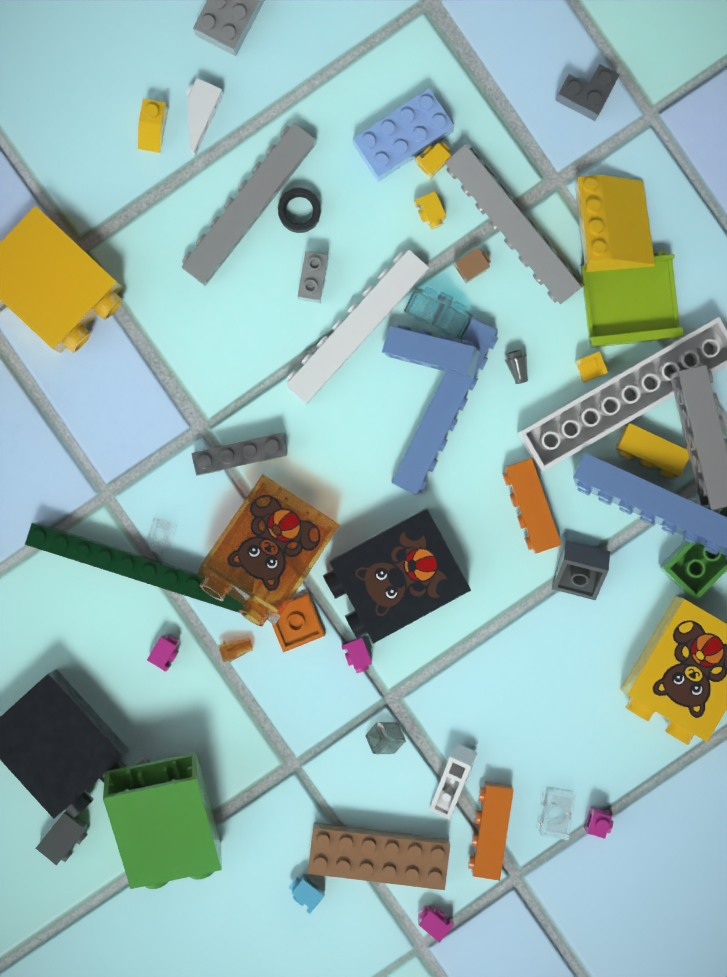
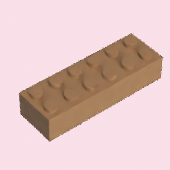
(379, 856)

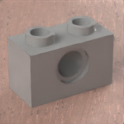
(312, 277)

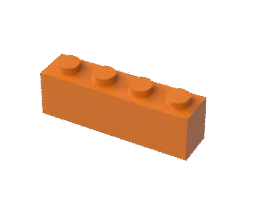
(532, 506)
(492, 830)

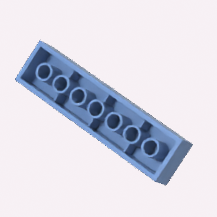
(652, 504)

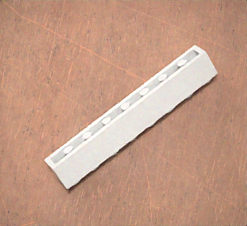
(357, 327)

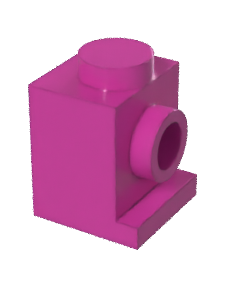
(164, 651)
(357, 654)
(598, 823)
(434, 922)

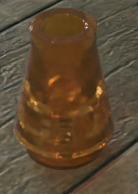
(234, 649)

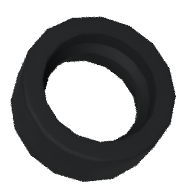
(294, 193)

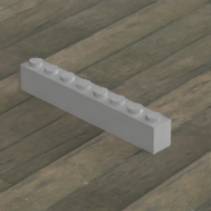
(249, 204)
(514, 224)

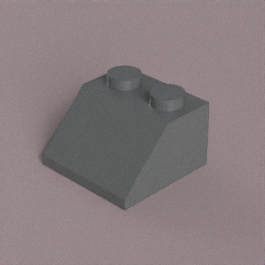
(581, 570)

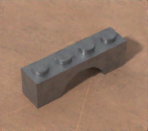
(239, 454)

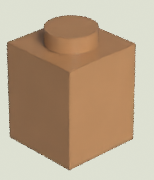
(472, 265)

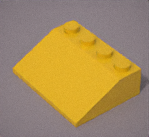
(613, 223)

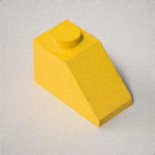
(152, 125)

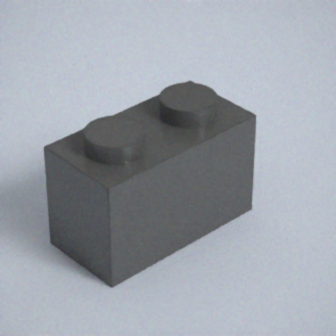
(61, 837)

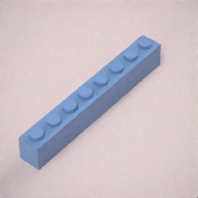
(441, 414)

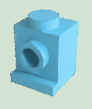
(306, 892)

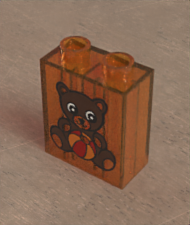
(266, 551)

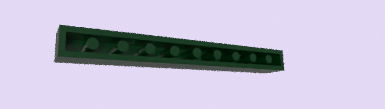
(123, 563)

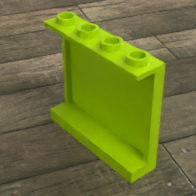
(632, 304)

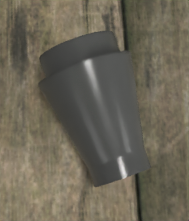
(517, 365)

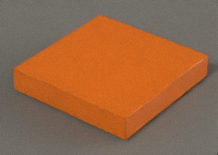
(298, 624)

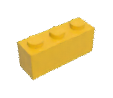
(652, 451)

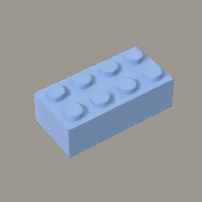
(403, 135)

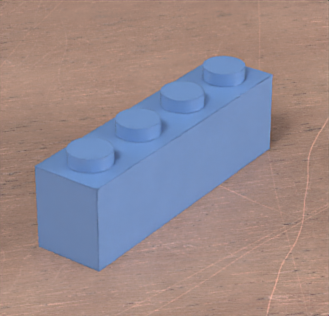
(431, 351)

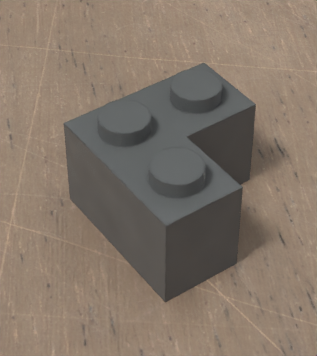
(585, 97)

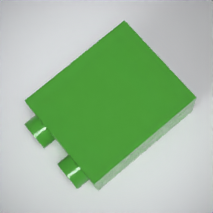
(163, 821)

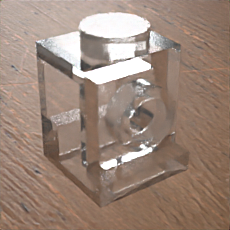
(167, 528)

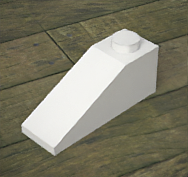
(202, 105)
(453, 781)

